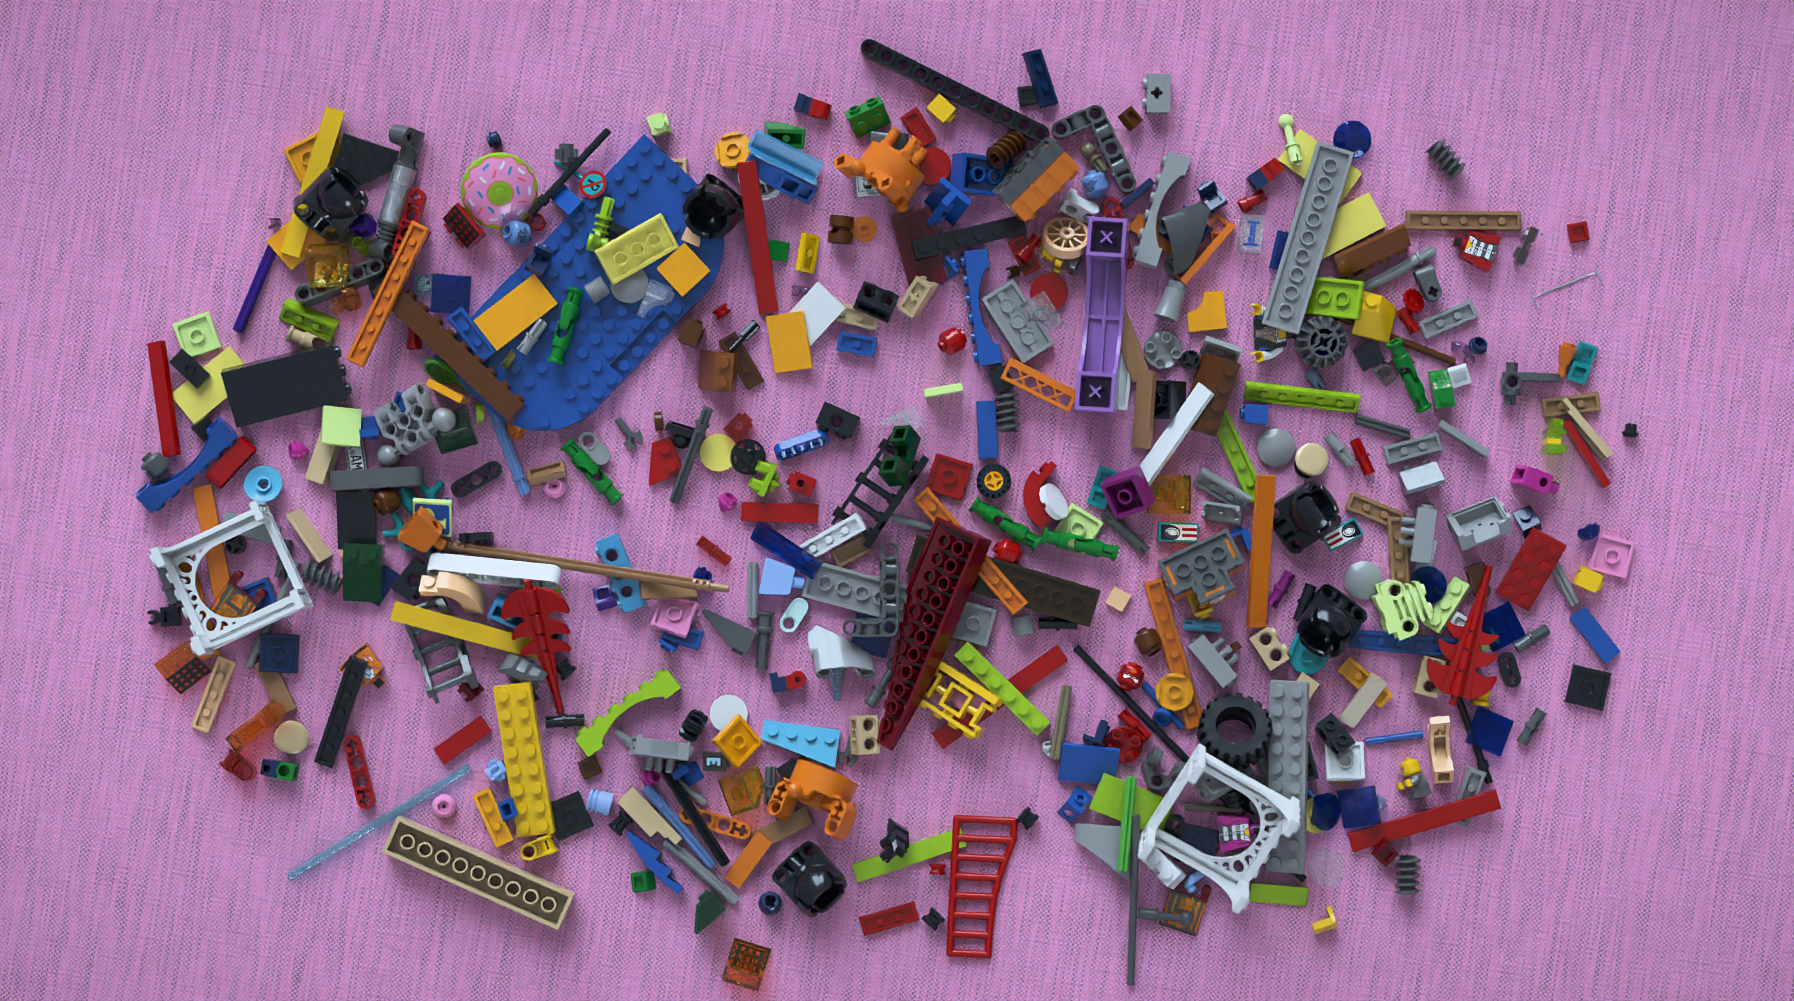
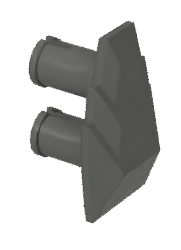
(522, 669)

